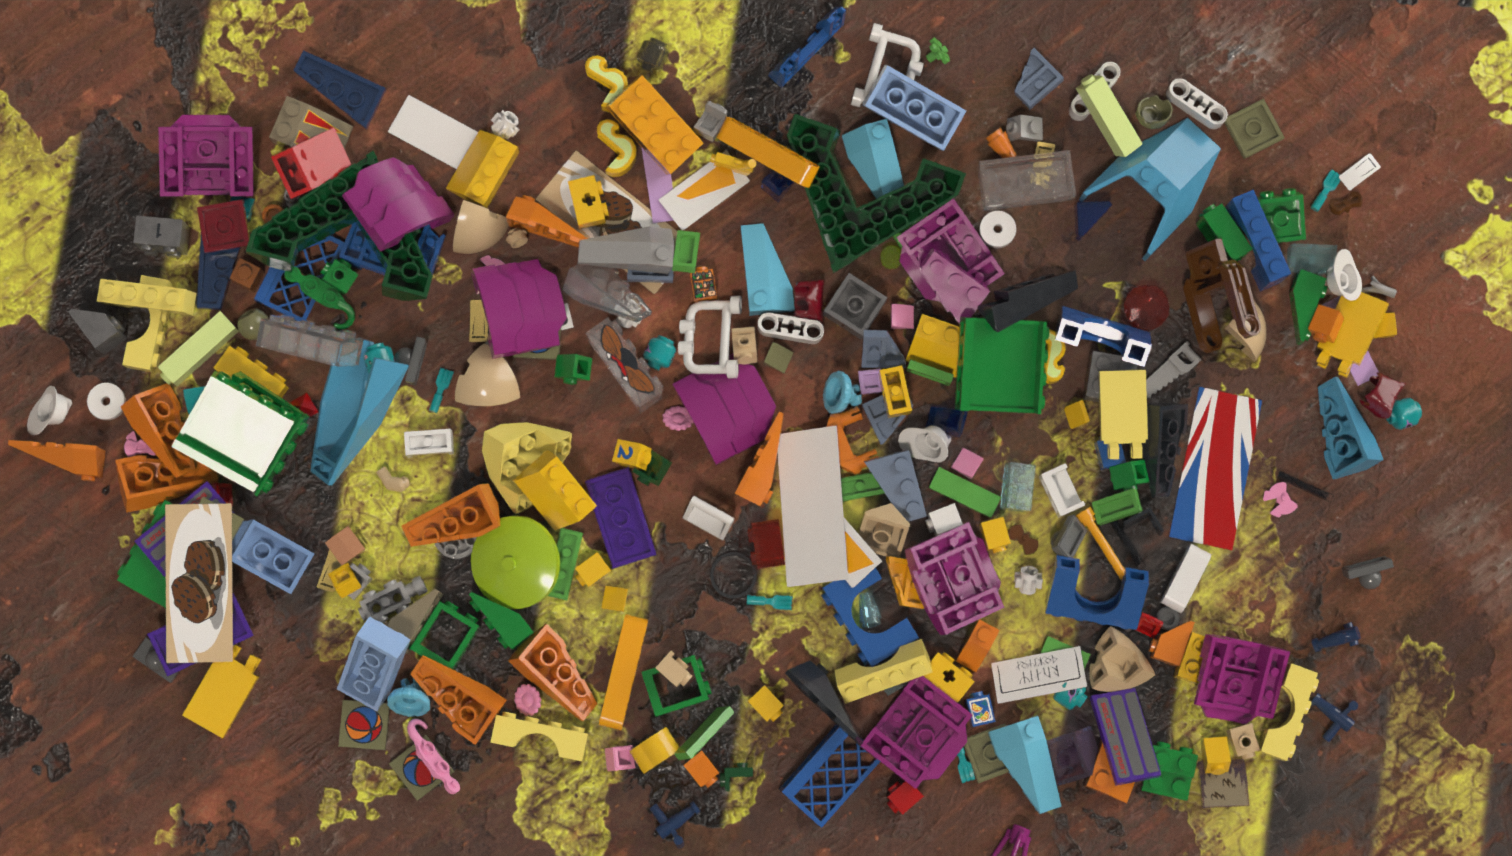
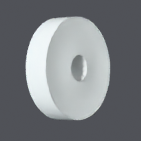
(1000, 219)
(96, 398)

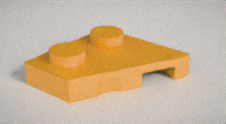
(903, 583)

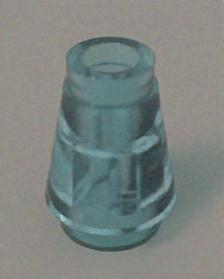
(868, 611)

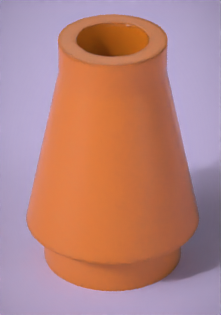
(1001, 144)

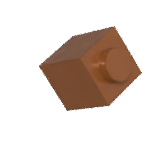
(247, 275)

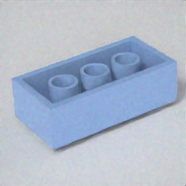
(914, 107)
(373, 663)

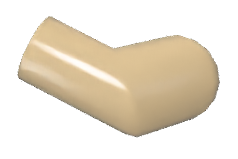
(393, 483)

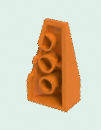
(538, 220)
(158, 422)
(76, 458)
(149, 482)
(462, 517)
(550, 668)
(462, 699)
(1103, 781)

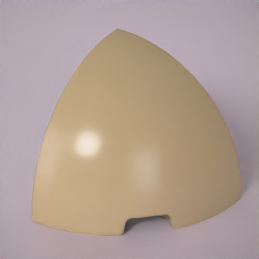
(477, 229)
(1254, 345)
(486, 381)
(1118, 663)

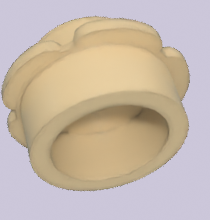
(517, 237)

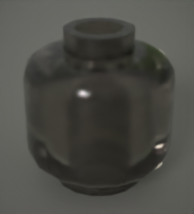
(652, 55)

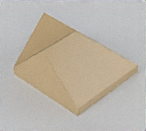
(884, 530)

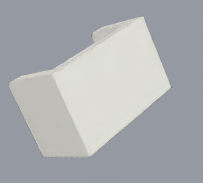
(429, 442)
(1061, 491)

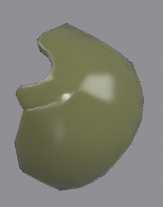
(1153, 112)

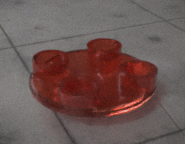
(1146, 307)

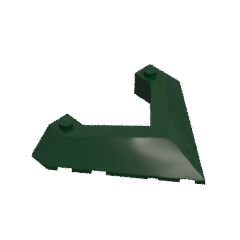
(325, 213)
(855, 230)

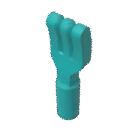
(1329, 184)
(443, 382)
(777, 602)
(965, 768)

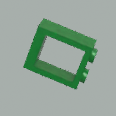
(1218, 224)
(452, 610)
(653, 693)

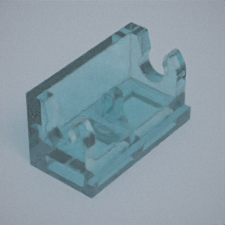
(1311, 257)
(1017, 487)

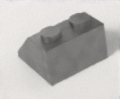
(101, 330)

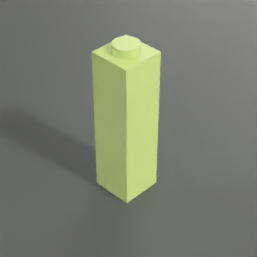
(1108, 115)
(197, 349)

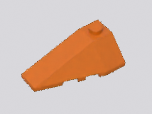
(759, 476)

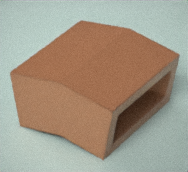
(345, 546)

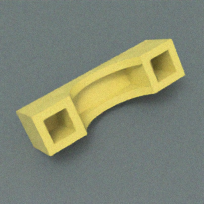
(146, 296)
(143, 352)
(907, 664)
(1298, 685)
(510, 731)

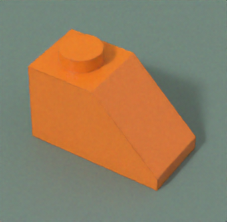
(977, 645)
(1171, 645)
(702, 770)

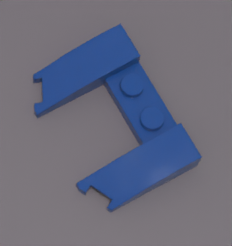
(796, 60)
(361, 255)

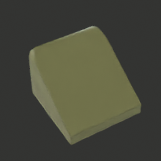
(778, 357)

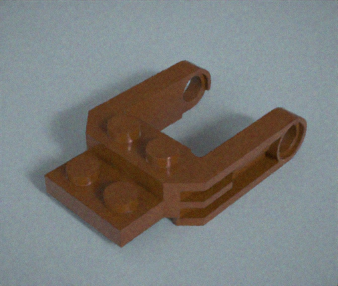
(1209, 274)

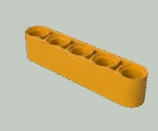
(767, 152)
(623, 672)

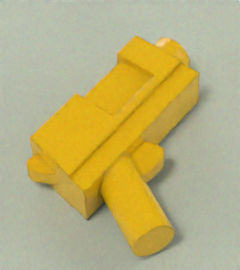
(738, 165)

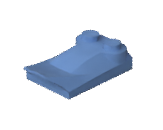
(270, 555)

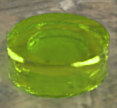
(890, 257)

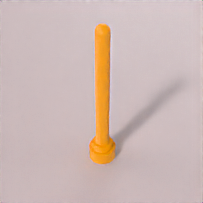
(1087, 518)

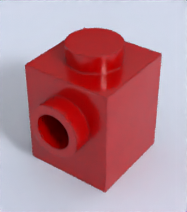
(902, 797)

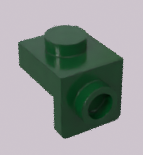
(655, 470)
(739, 770)

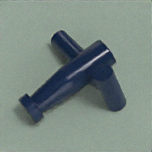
(1349, 634)
(1339, 718)
(671, 824)

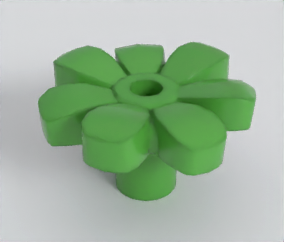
(937, 52)

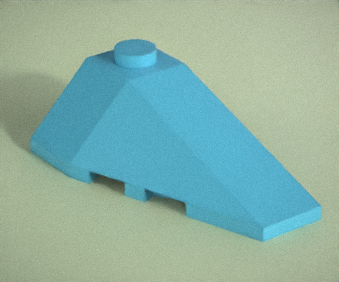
(874, 157)
(765, 277)
(1027, 758)

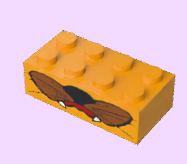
(654, 125)

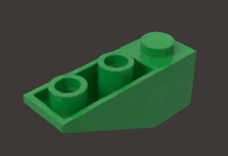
(1304, 297)
(509, 624)

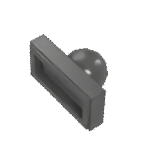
(413, 358)
(1068, 539)
(1368, 571)
(148, 657)

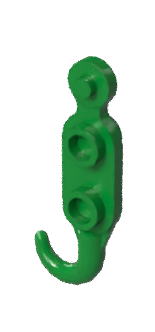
(323, 294)

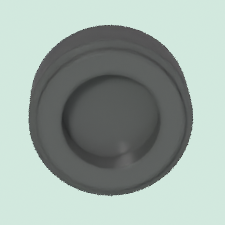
(1169, 617)

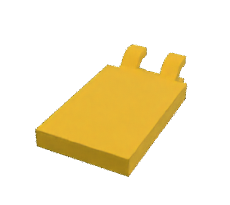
(1356, 332)
(222, 694)

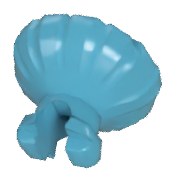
(840, 392)
(409, 700)

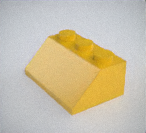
(483, 168)
(935, 344)
(554, 491)

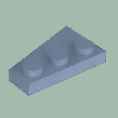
(899, 482)

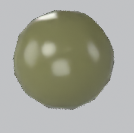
(249, 323)

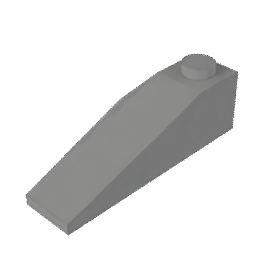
(637, 249)

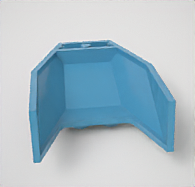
(1170, 169)
(352, 412)

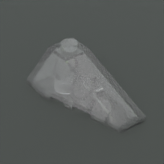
(605, 291)

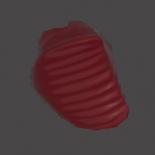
(809, 300)
(1383, 396)

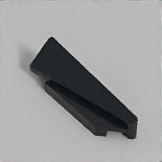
(1026, 298)

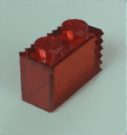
(767, 544)

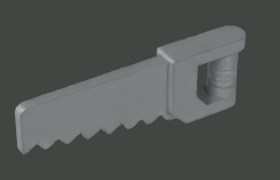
(1171, 369)

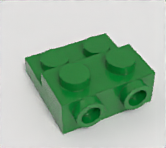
(1284, 214)
(1176, 771)

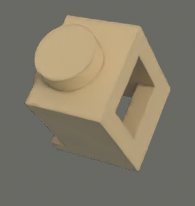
(744, 345)
(674, 670)
(1235, 737)

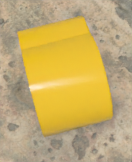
(654, 750)

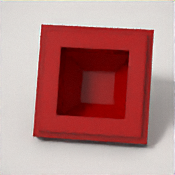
(305, 404)
(224, 491)
(1149, 625)

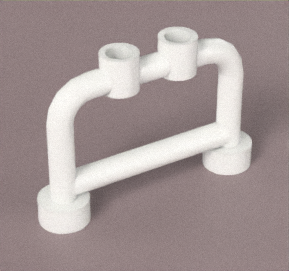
(881, 37)
(687, 327)

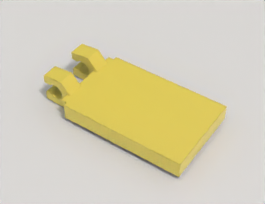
(1123, 411)

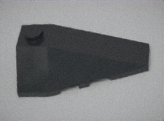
(1165, 427)
(815, 685)

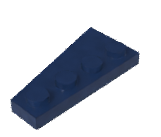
(346, 90)
(214, 276)

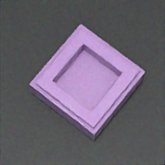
(869, 382)

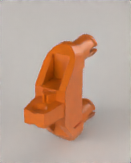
(848, 461)

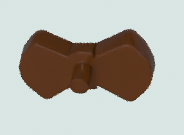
(1353, 200)
(1017, 534)

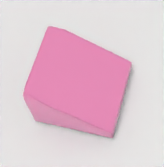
(902, 316)
(967, 463)
(619, 758)

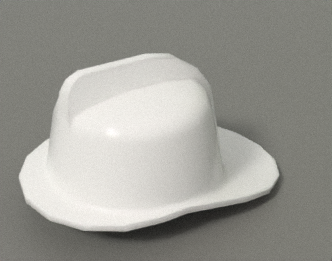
(1344, 277)
(49, 410)
(925, 443)

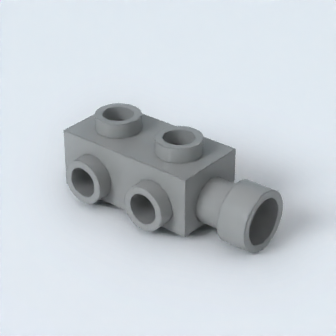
(386, 599)

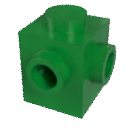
(338, 275)
(573, 368)
(1129, 475)

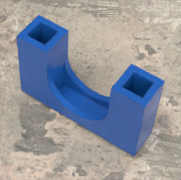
(1270, 262)
(1129, 341)
(1120, 611)
(872, 646)

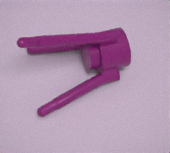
(1018, 836)

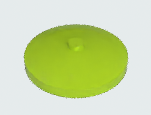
(516, 563)

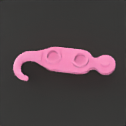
(428, 754)

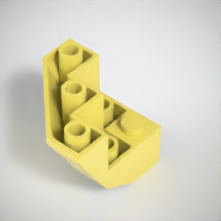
(515, 446)

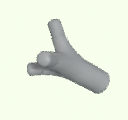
(1377, 287)

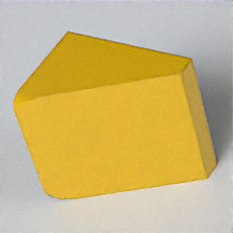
(1387, 326)
(1077, 414)
(344, 580)
(614, 598)

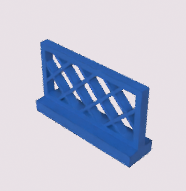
(274, 276)
(813, 763)

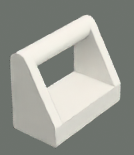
(708, 518)

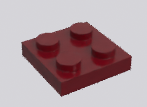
(223, 226)

